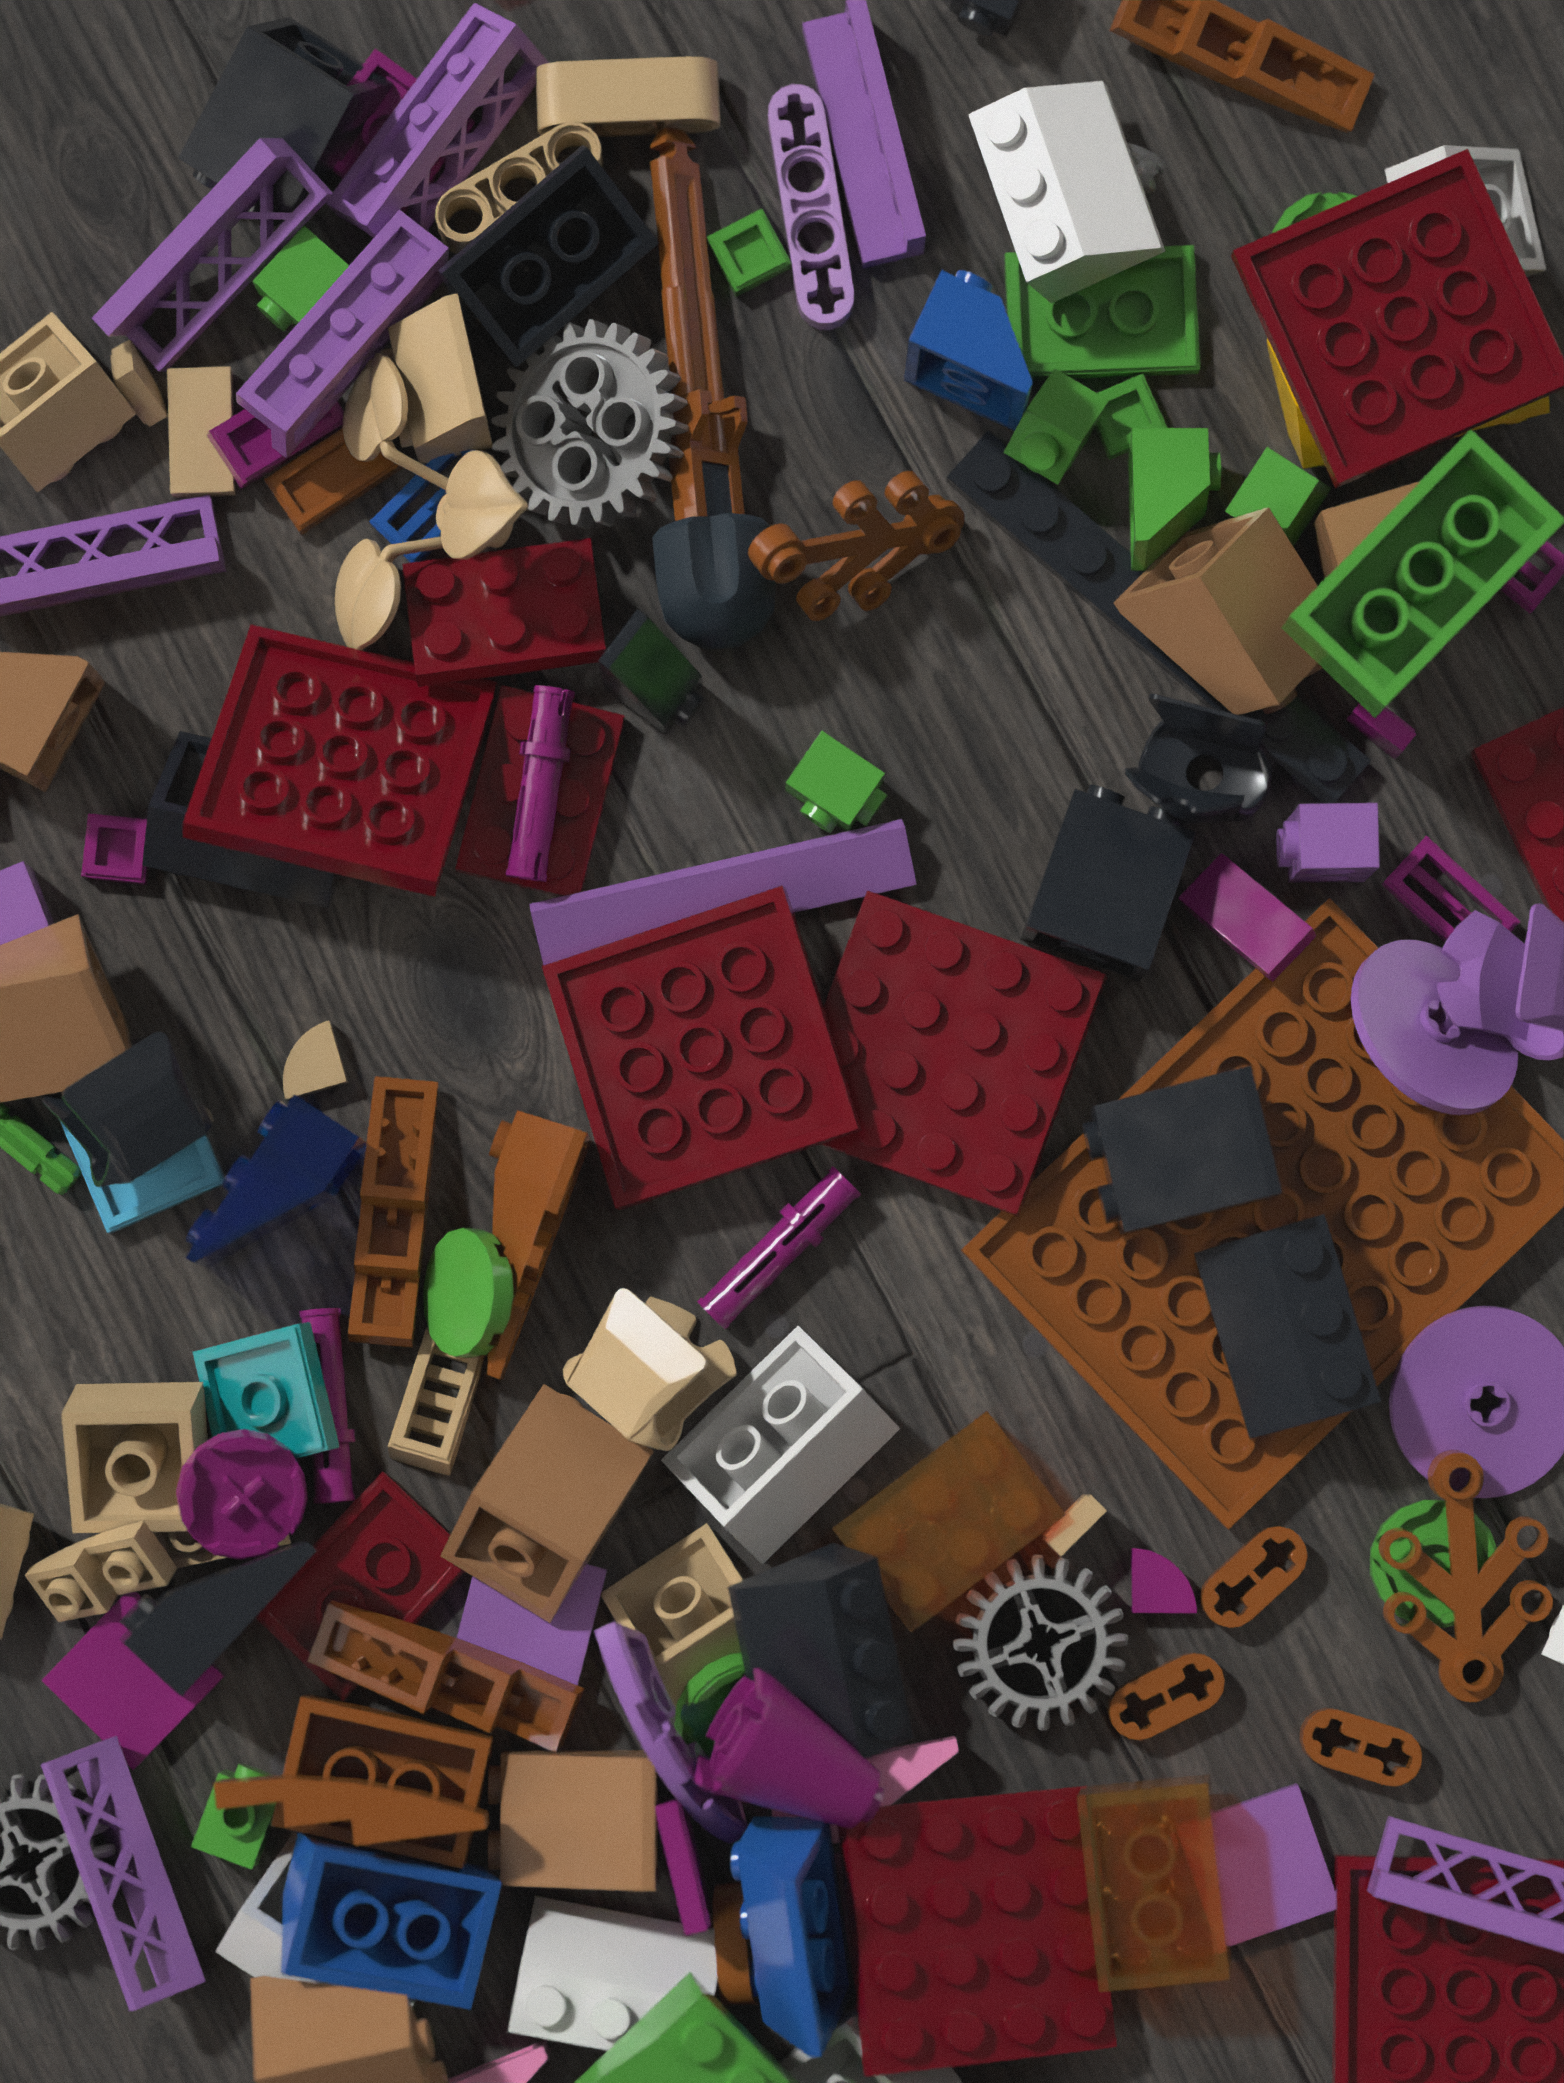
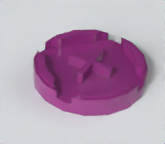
(241, 1494)

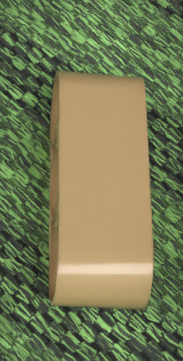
(630, 95)
(484, 190)

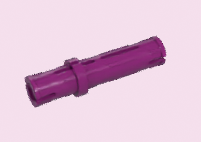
(540, 782)
(834, 1193)
(332, 1467)

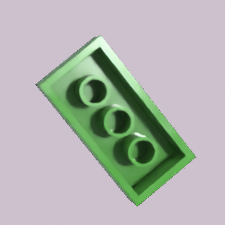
(1423, 573)

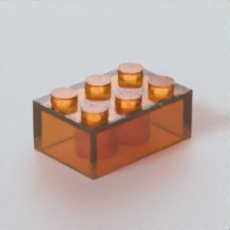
(950, 1519)
(1155, 1883)

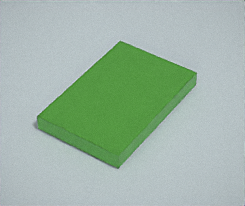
(1115, 328)

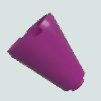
(786, 1757)

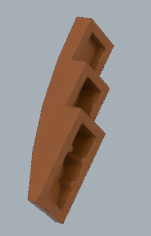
(1249, 56)
(393, 1211)
(445, 1673)
(376, 1809)

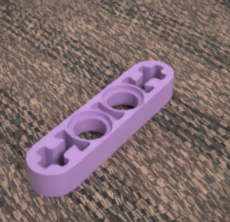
(810, 207)

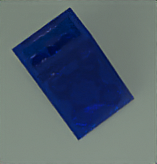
(289, 1175)

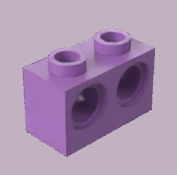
(1329, 843)

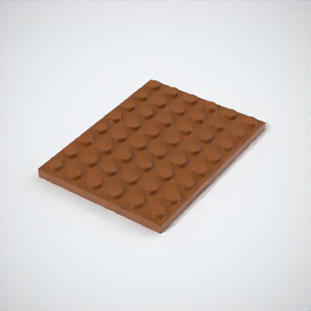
(1409, 1194)

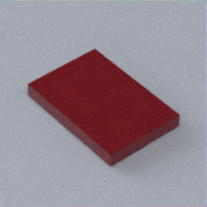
(372, 1558)

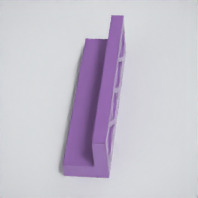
(434, 124)
(865, 135)
(196, 237)
(343, 331)
(115, 573)
(135, 1868)
(1463, 1907)

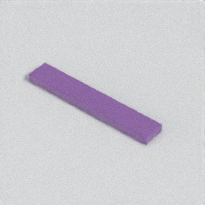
(812, 872)

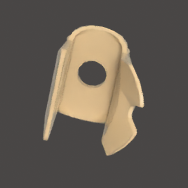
(646, 1369)

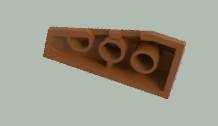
(531, 1195)

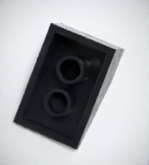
(200, 1619)

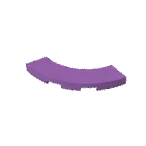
(649, 1714)

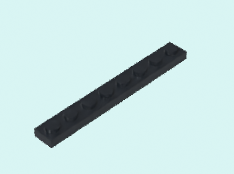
(1100, 572)

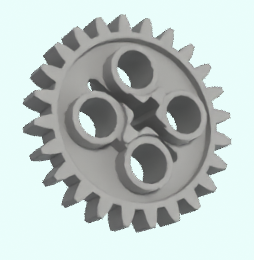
(627, 384)

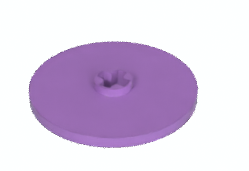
(1414, 1038)
(1451, 1366)

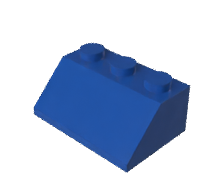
(969, 350)
(386, 1921)
(794, 1928)

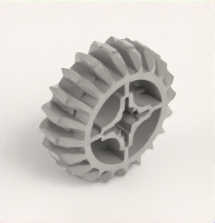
(1059, 1694)
(42, 1888)

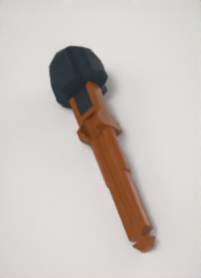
(702, 559)

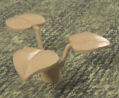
(471, 515)

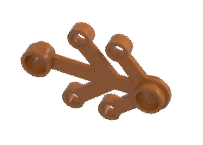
(928, 528)
(1467, 1587)

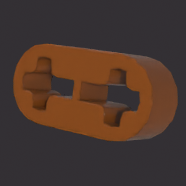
(1264, 1588)
(1172, 1710)
(1365, 1732)
(732, 1950)

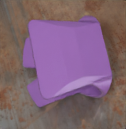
(1508, 983)

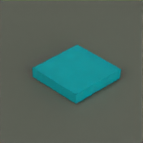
(269, 1387)

